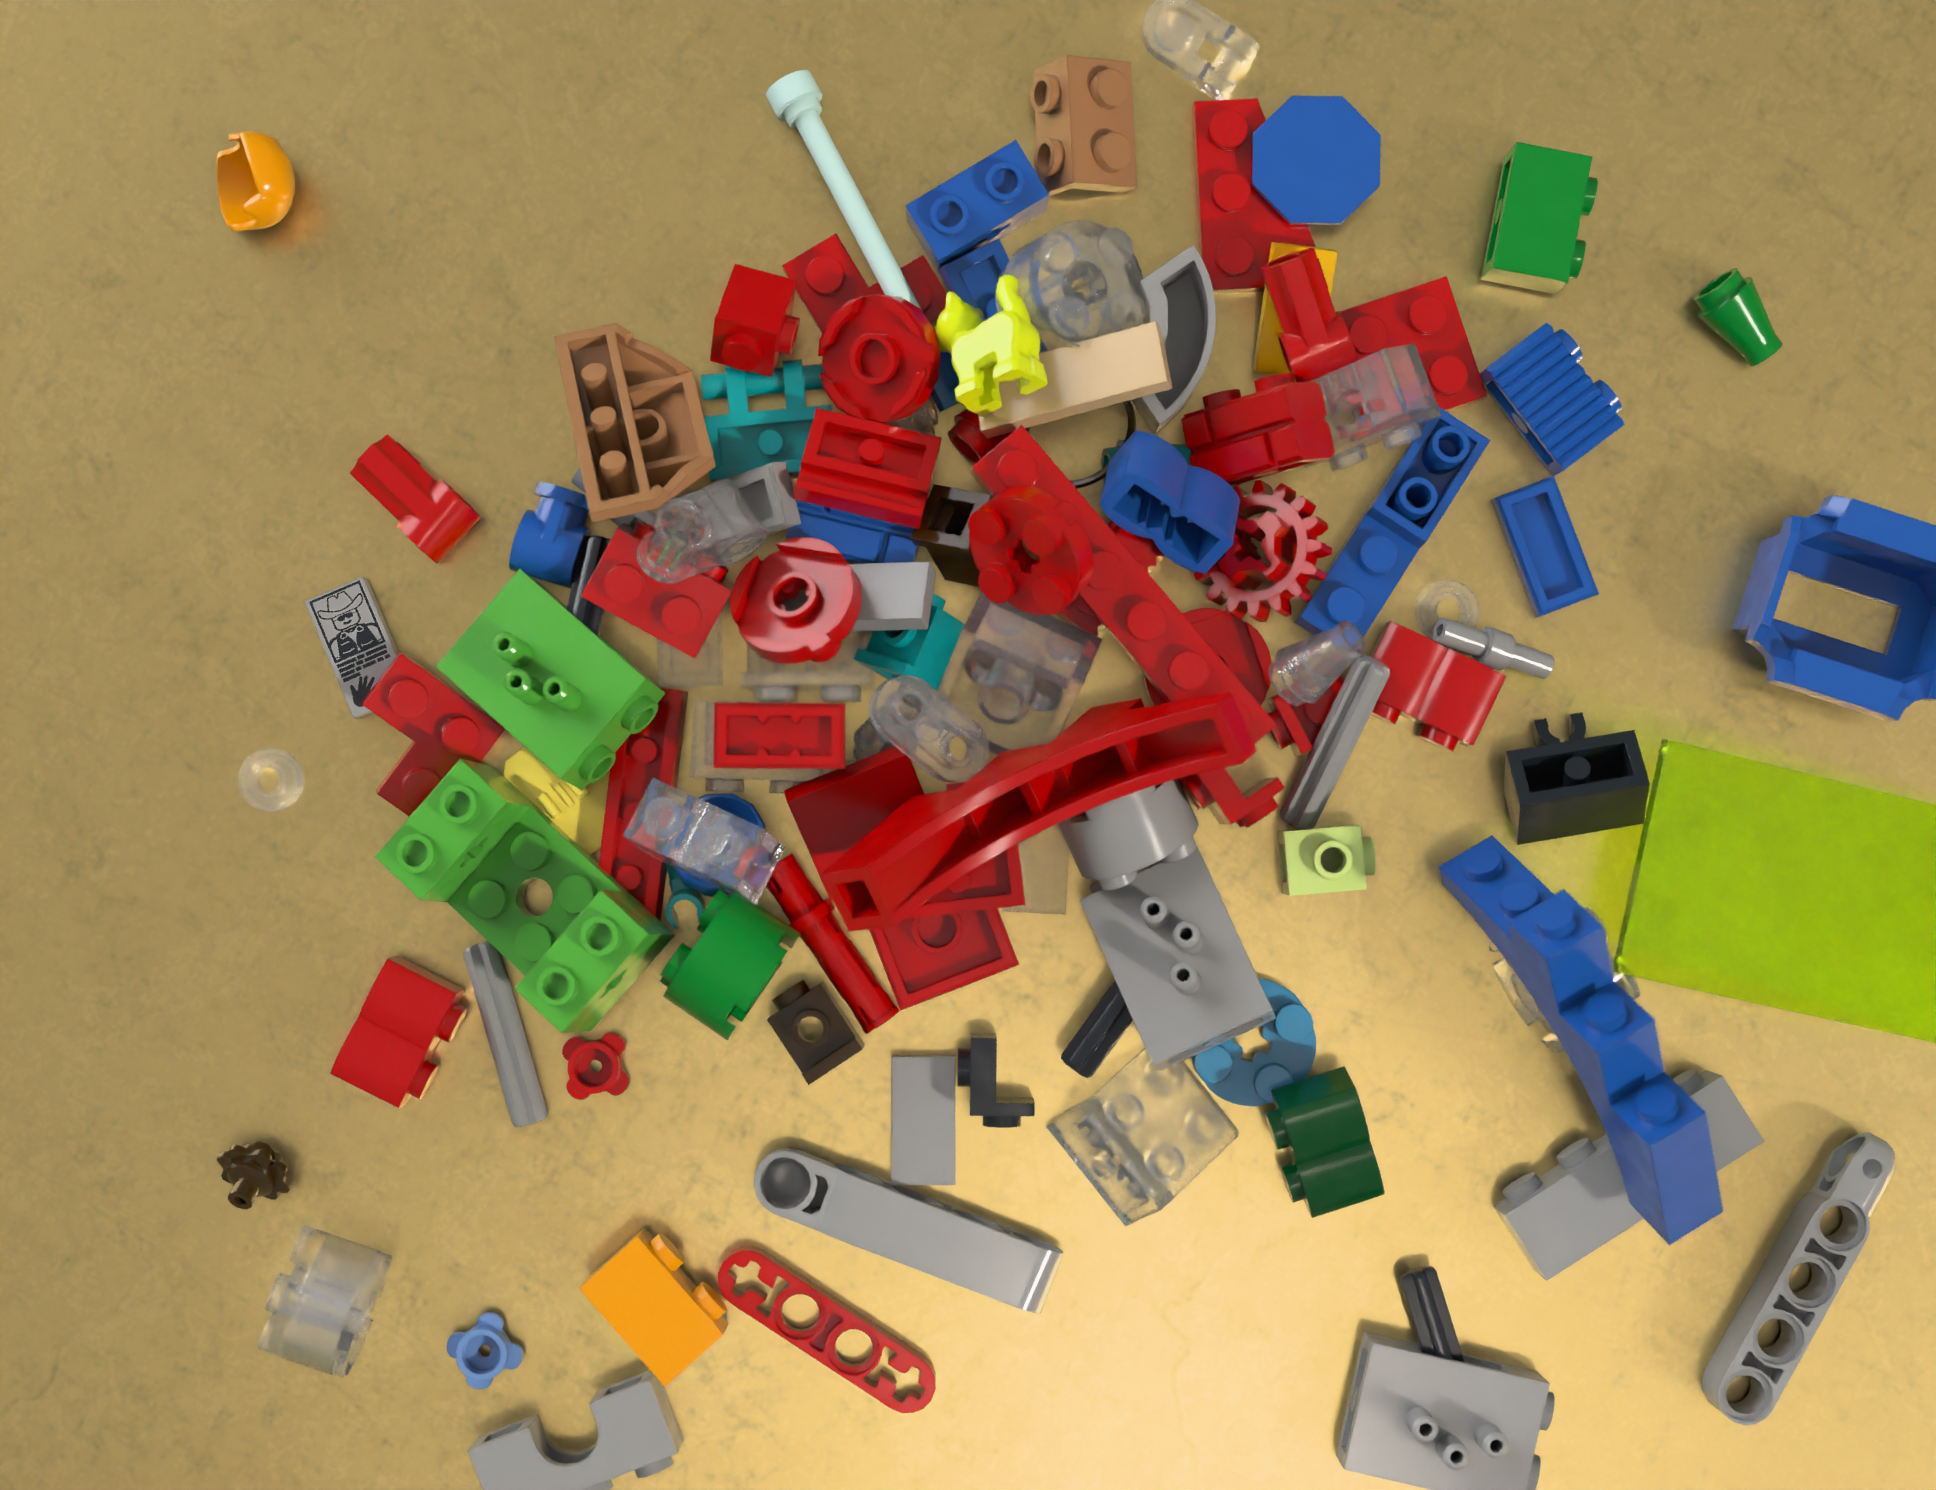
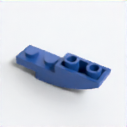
(1394, 526)

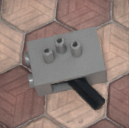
(1173, 968)
(1439, 1414)

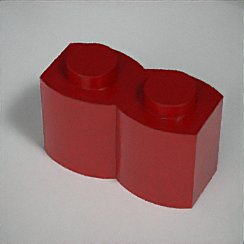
(1434, 687)
(399, 1032)

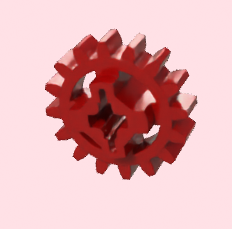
(1279, 536)

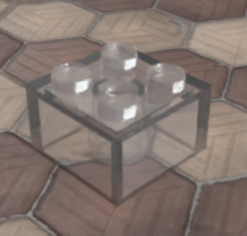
(1017, 673)

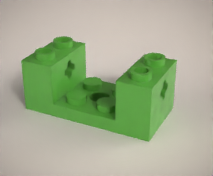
(478, 851)

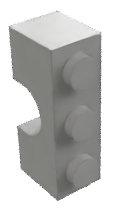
(633, 1434)

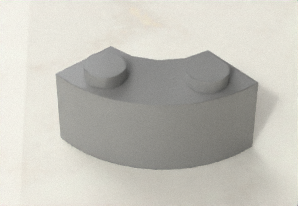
(1184, 307)

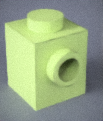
(1325, 859)

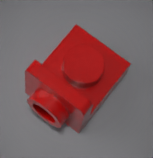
(1300, 724)

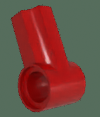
(1312, 333)
(425, 508)

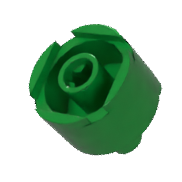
(728, 962)

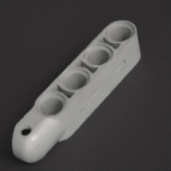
(1856, 1191)
(908, 1228)

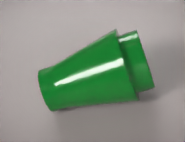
(1738, 315)

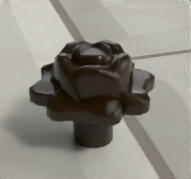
(253, 1172)

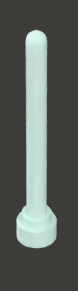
(797, 101)

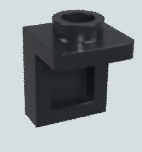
(978, 1071)

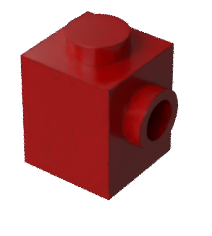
(754, 321)

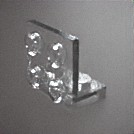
(836, 679)
(1144, 1136)

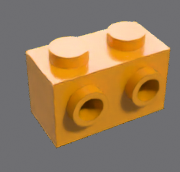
(656, 1305)

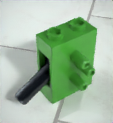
(553, 674)

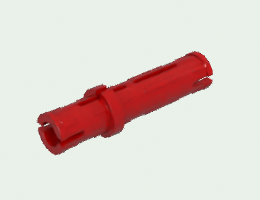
(830, 945)

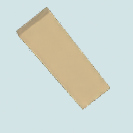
(1086, 379)

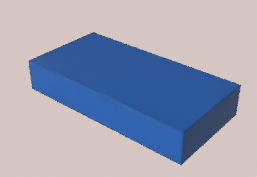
(1544, 546)

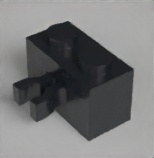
(1575, 783)

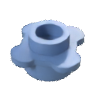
(479, 1368)

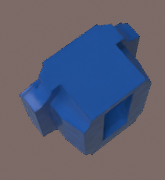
(1867, 555)

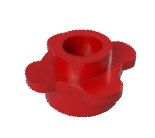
(584, 1080)

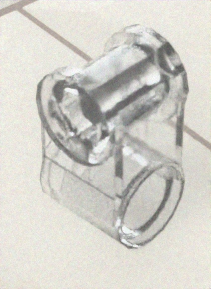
(700, 533)

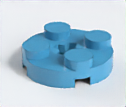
(1289, 1060)

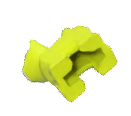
(992, 348)

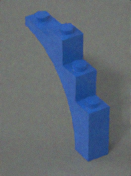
(1609, 1038)

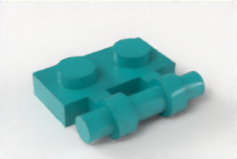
(757, 438)

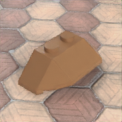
(631, 420)

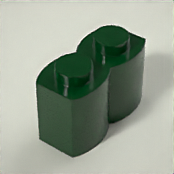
(1326, 1143)

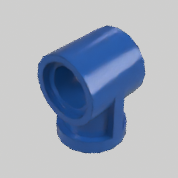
(551, 536)

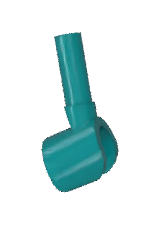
(681, 892)

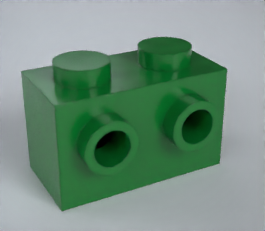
(1539, 218)

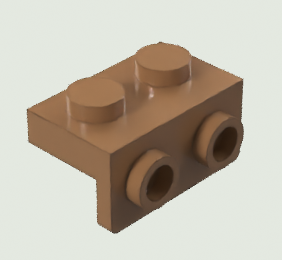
(1084, 125)

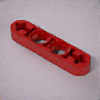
(821, 1337)

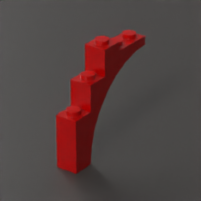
(1026, 791)

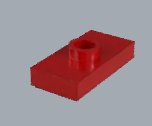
(779, 735)

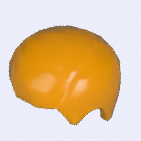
(254, 182)

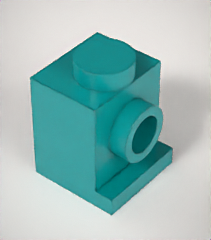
(914, 652)

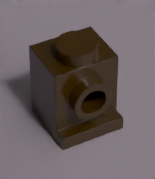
(946, 532)
(838, 1038)

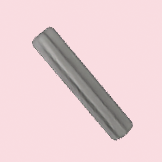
(1335, 742)
(505, 1034)

